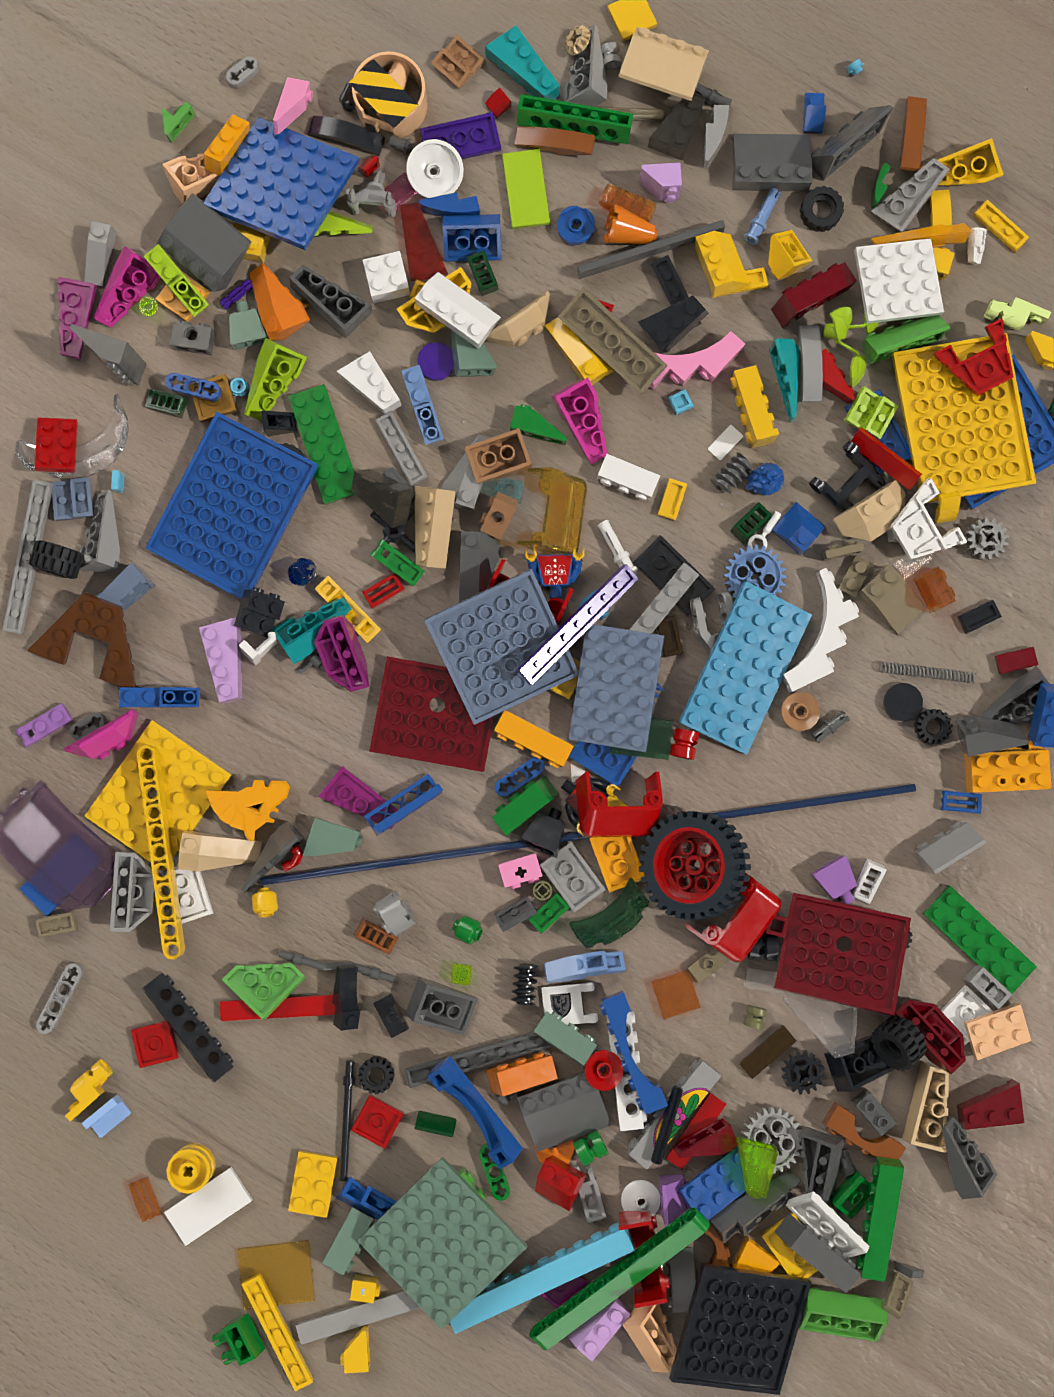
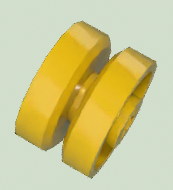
(182, 1176)

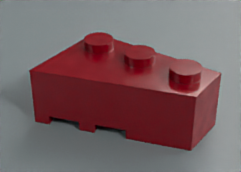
(994, 1108)

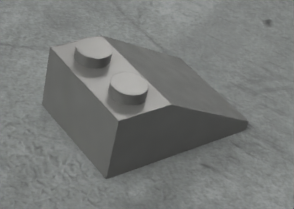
(987, 735)
(441, 1006)

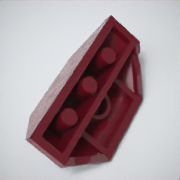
(942, 1037)

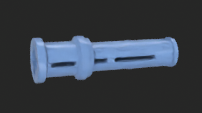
(758, 224)

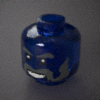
(302, 571)

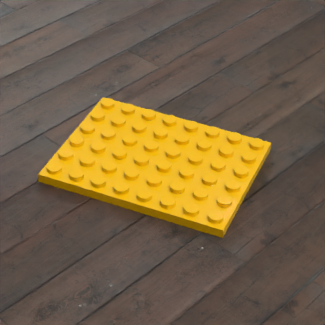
(959, 437)

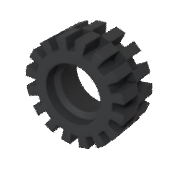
(945, 726)
(373, 1087)

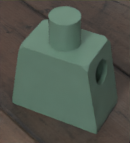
(246, 327)

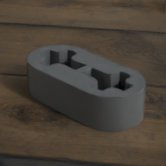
(85, 722)

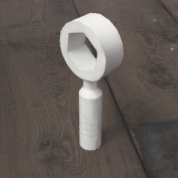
(766, 530)

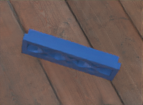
(404, 811)

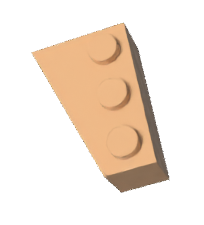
(651, 1337)

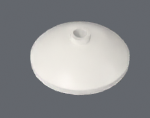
(438, 156)

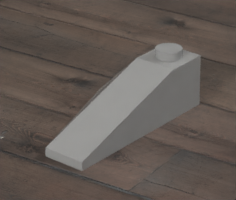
(588, 75)
(102, 545)

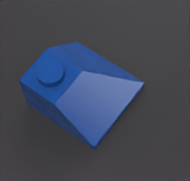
(798, 528)

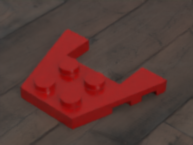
(984, 369)

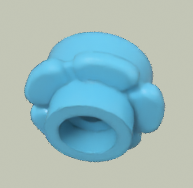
(855, 67)
(239, 382)

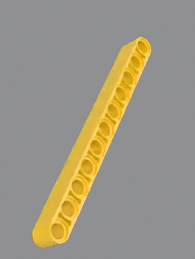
(157, 861)

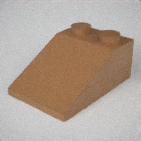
(498, 457)

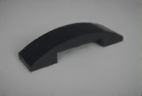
(346, 132)

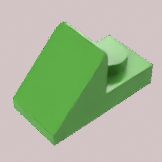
(175, 124)

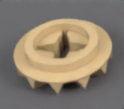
(580, 43)

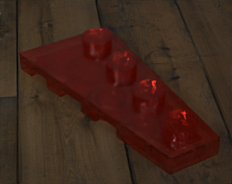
(420, 246)

